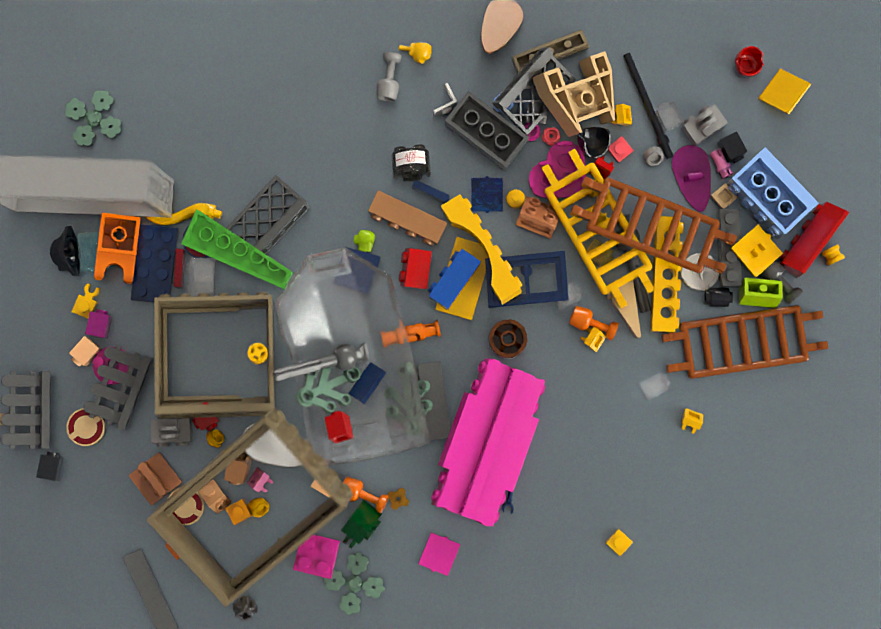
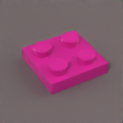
(317, 556)

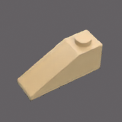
(629, 313)

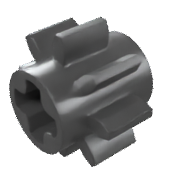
(245, 608)

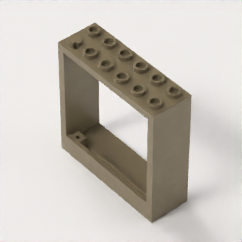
(219, 405)

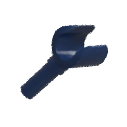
(508, 502)

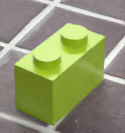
(760, 292)

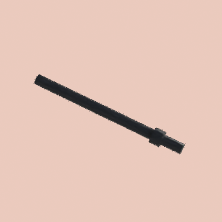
(662, 138)

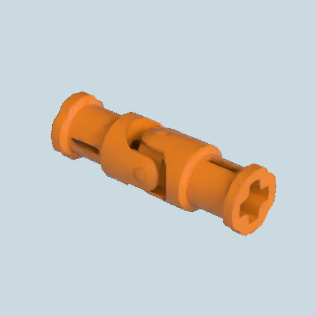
(421, 331)

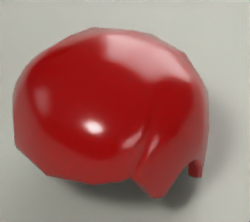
(749, 61)

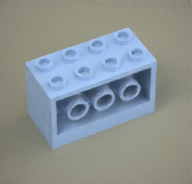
(782, 187)

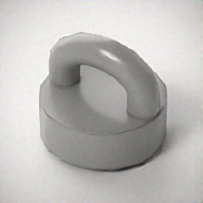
(653, 156)

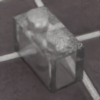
(201, 276)

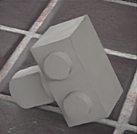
(704, 125)
(171, 431)

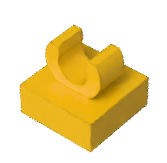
(623, 115)
(594, 339)
(692, 419)

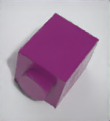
(98, 324)

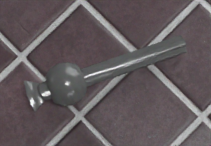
(633, 263)
(343, 357)

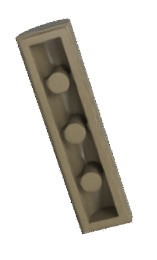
(560, 47)

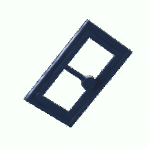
(525, 261)

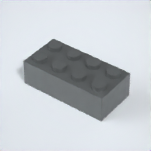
(486, 130)

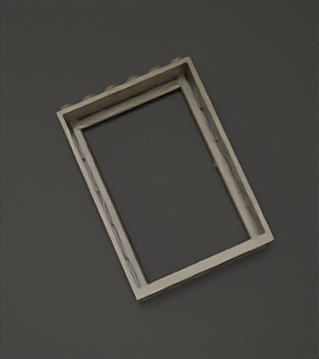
(194, 553)

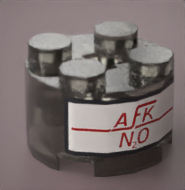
(410, 162)

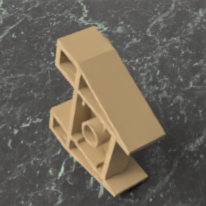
(582, 98)

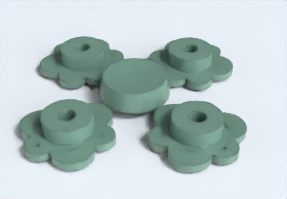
(93, 118)
(354, 584)

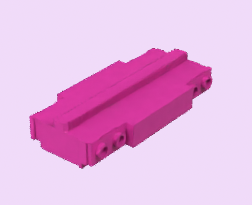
(488, 442)

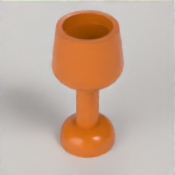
(582, 319)
(357, 490)

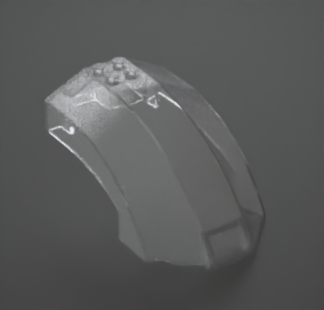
(351, 302)

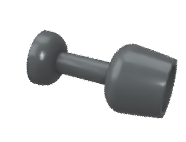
(774, 272)

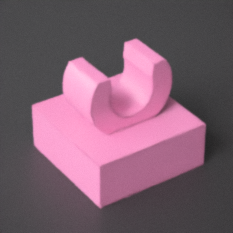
(258, 480)

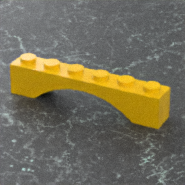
(461, 217)

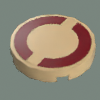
(85, 430)
(191, 510)

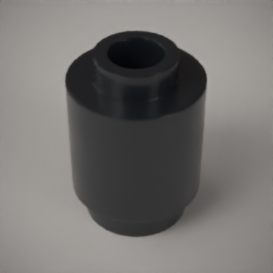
(718, 297)

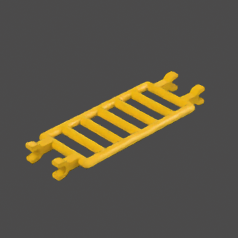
(578, 239)

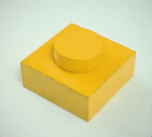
(619, 542)

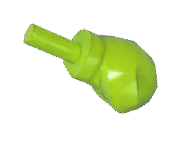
(364, 240)

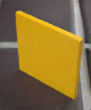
(784, 91)
(756, 250)

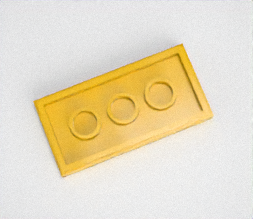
(467, 299)

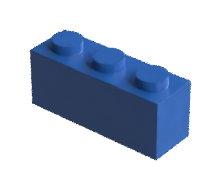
(453, 278)

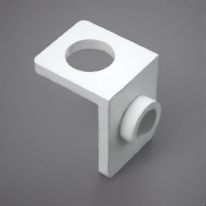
(447, 108)

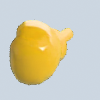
(419, 51)

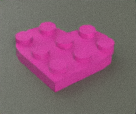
(562, 166)

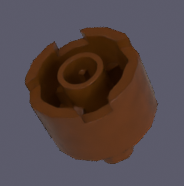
(502, 329)

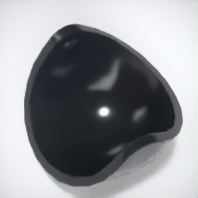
(594, 141)

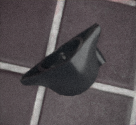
(65, 252)

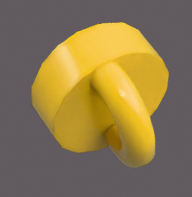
(258, 507)

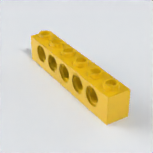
(657, 322)

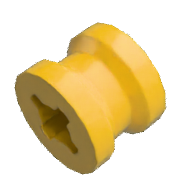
(832, 255)
(256, 350)

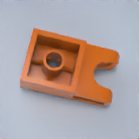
(114, 251)

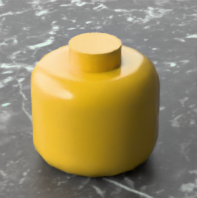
(515, 199)

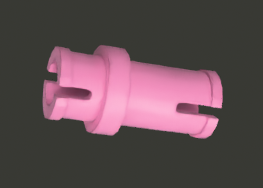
(723, 166)

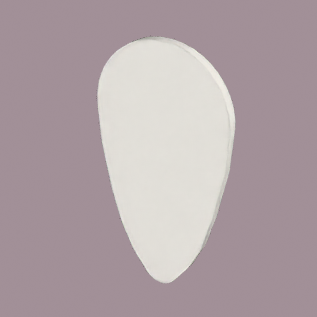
(271, 451)

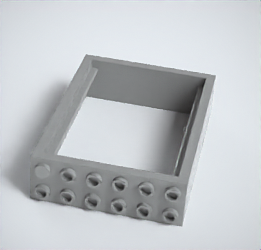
(84, 186)

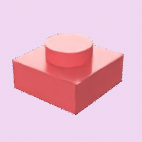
(620, 149)

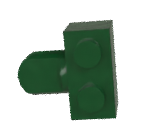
(361, 524)

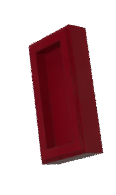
(179, 268)

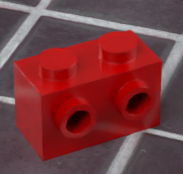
(415, 268)

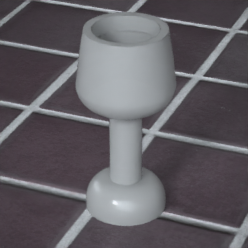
(388, 88)

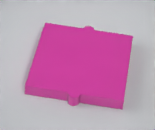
(439, 554)

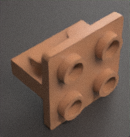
(538, 217)
(155, 478)

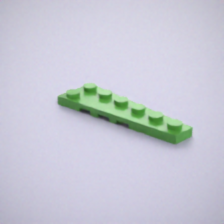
(223, 245)

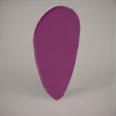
(693, 175)

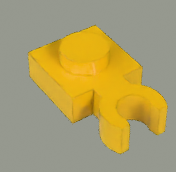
(85, 303)

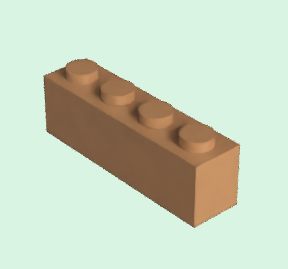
(407, 218)

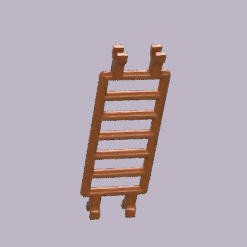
(703, 260)
(740, 319)

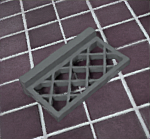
(521, 81)
(281, 225)

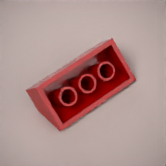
(812, 238)

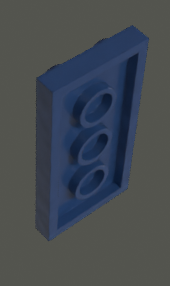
(154, 262)

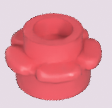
(551, 131)

